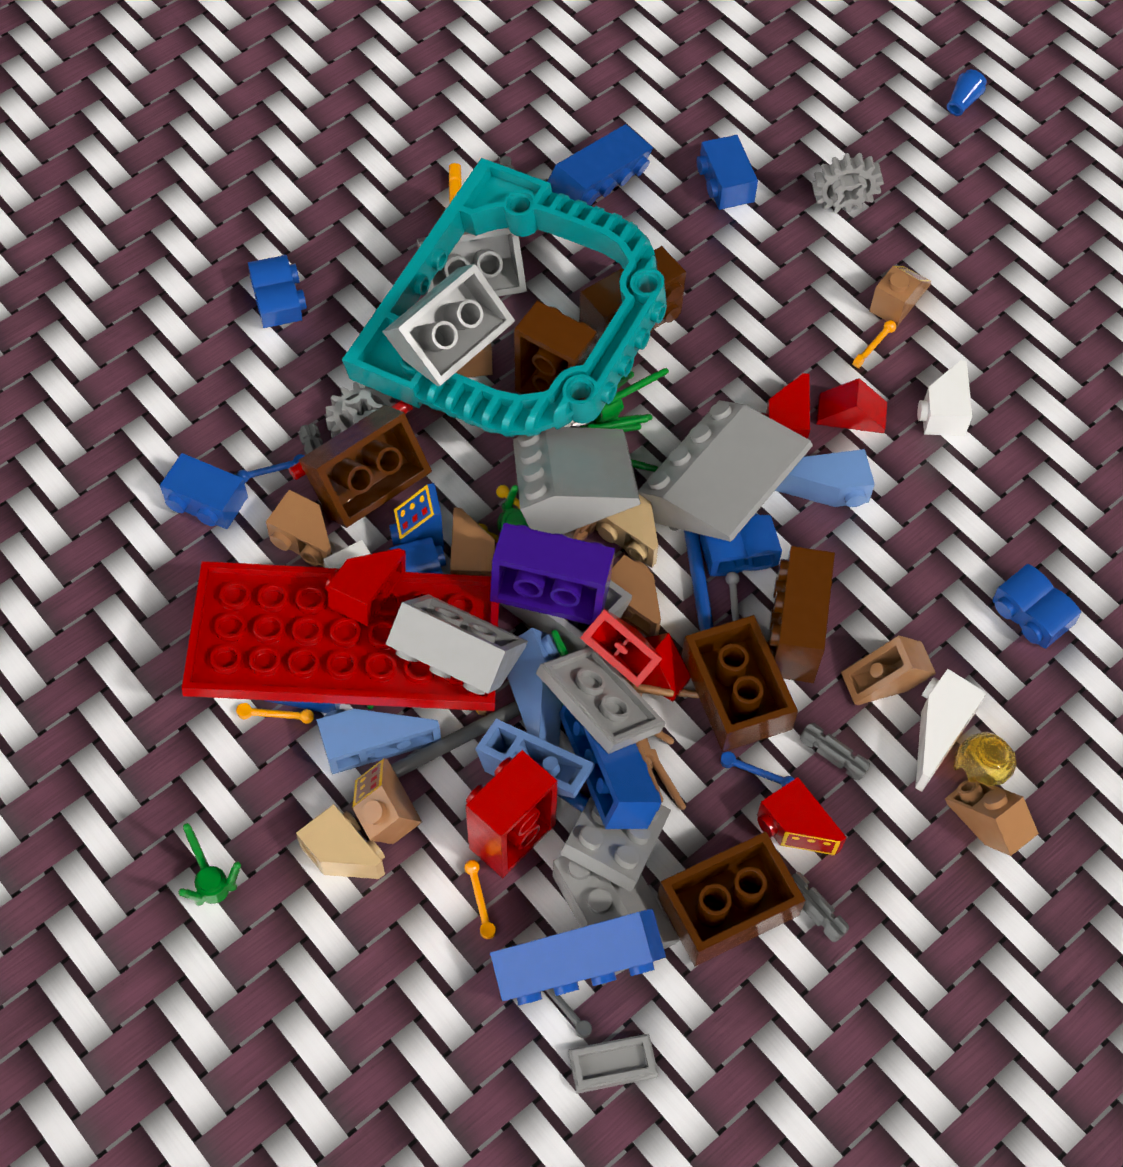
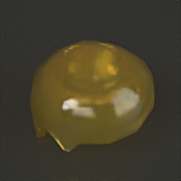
(985, 759)

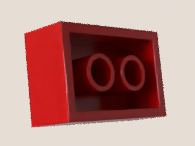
(511, 812)

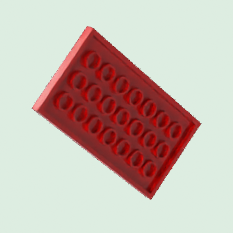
(275, 639)

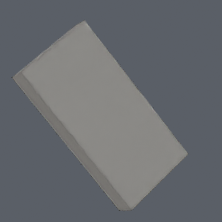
(612, 1063)

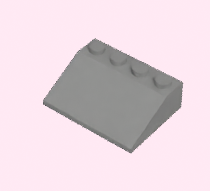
(723, 471)
(573, 477)

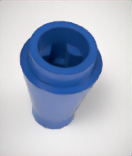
(966, 91)

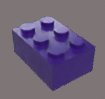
(551, 573)

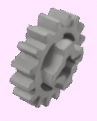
(850, 182)
(353, 407)

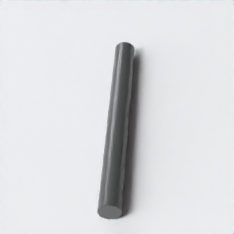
(454, 740)

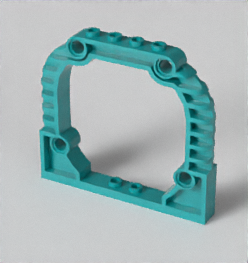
(509, 199)

